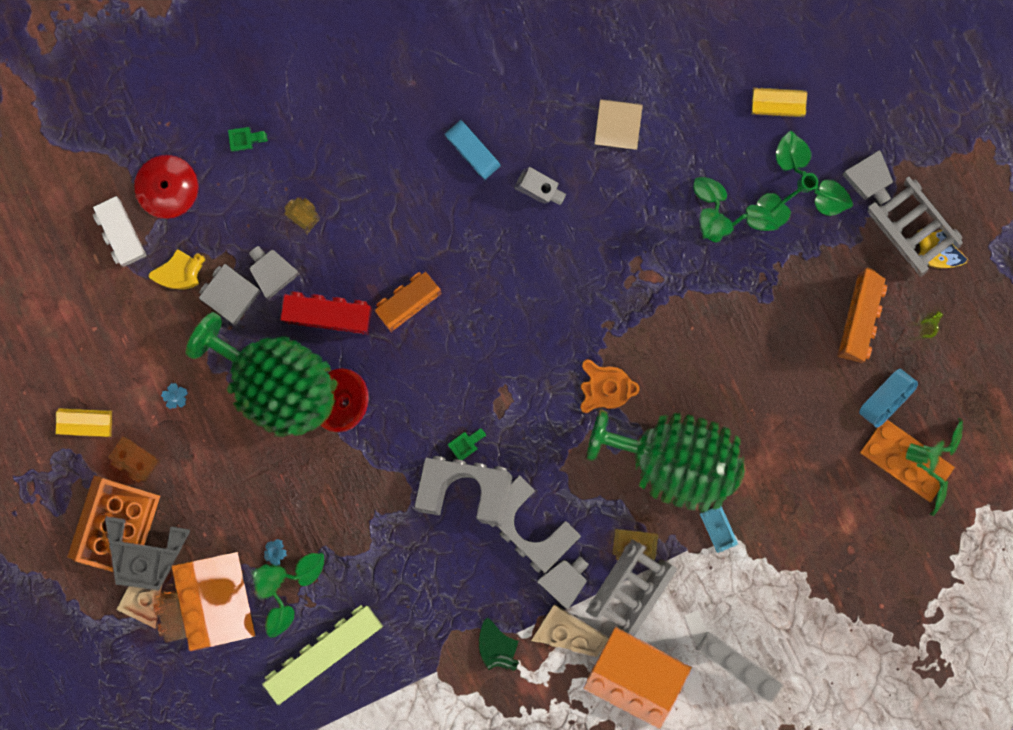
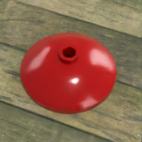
(174, 199)
(351, 388)

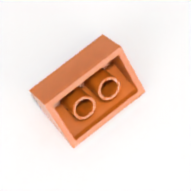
(407, 300)

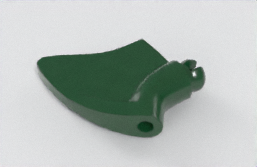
(496, 648)

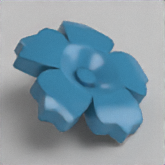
(174, 396)
(274, 552)

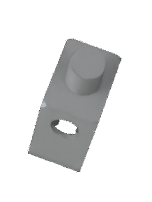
(870, 178)
(531, 182)
(271, 271)
(565, 581)

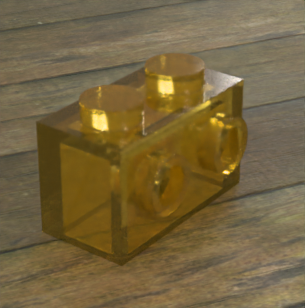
(302, 214)
(623, 538)

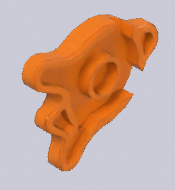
(607, 387)

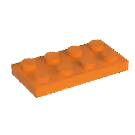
(888, 451)

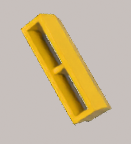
(779, 102)
(84, 422)

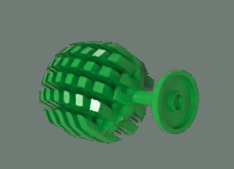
(274, 380)
(680, 459)

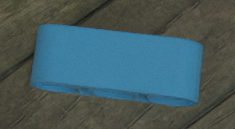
(472, 150)
(888, 398)

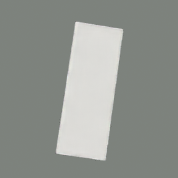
(696, 626)

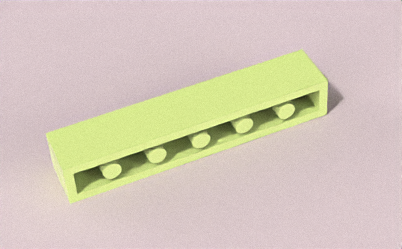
(323, 654)

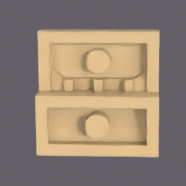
(618, 124)

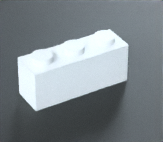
(118, 232)

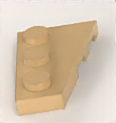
(139, 604)
(569, 632)

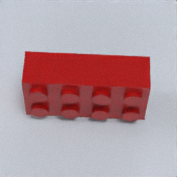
(326, 314)

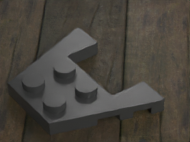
(142, 564)

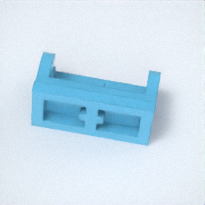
(719, 529)

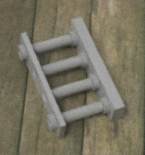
(907, 246)
(646, 598)

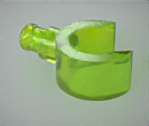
(934, 321)

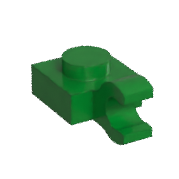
(242, 139)
(465, 445)

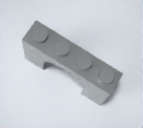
(440, 474)
(543, 553)
(739, 666)

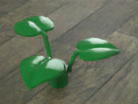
(795, 154)
(715, 225)
(932, 454)
(267, 580)

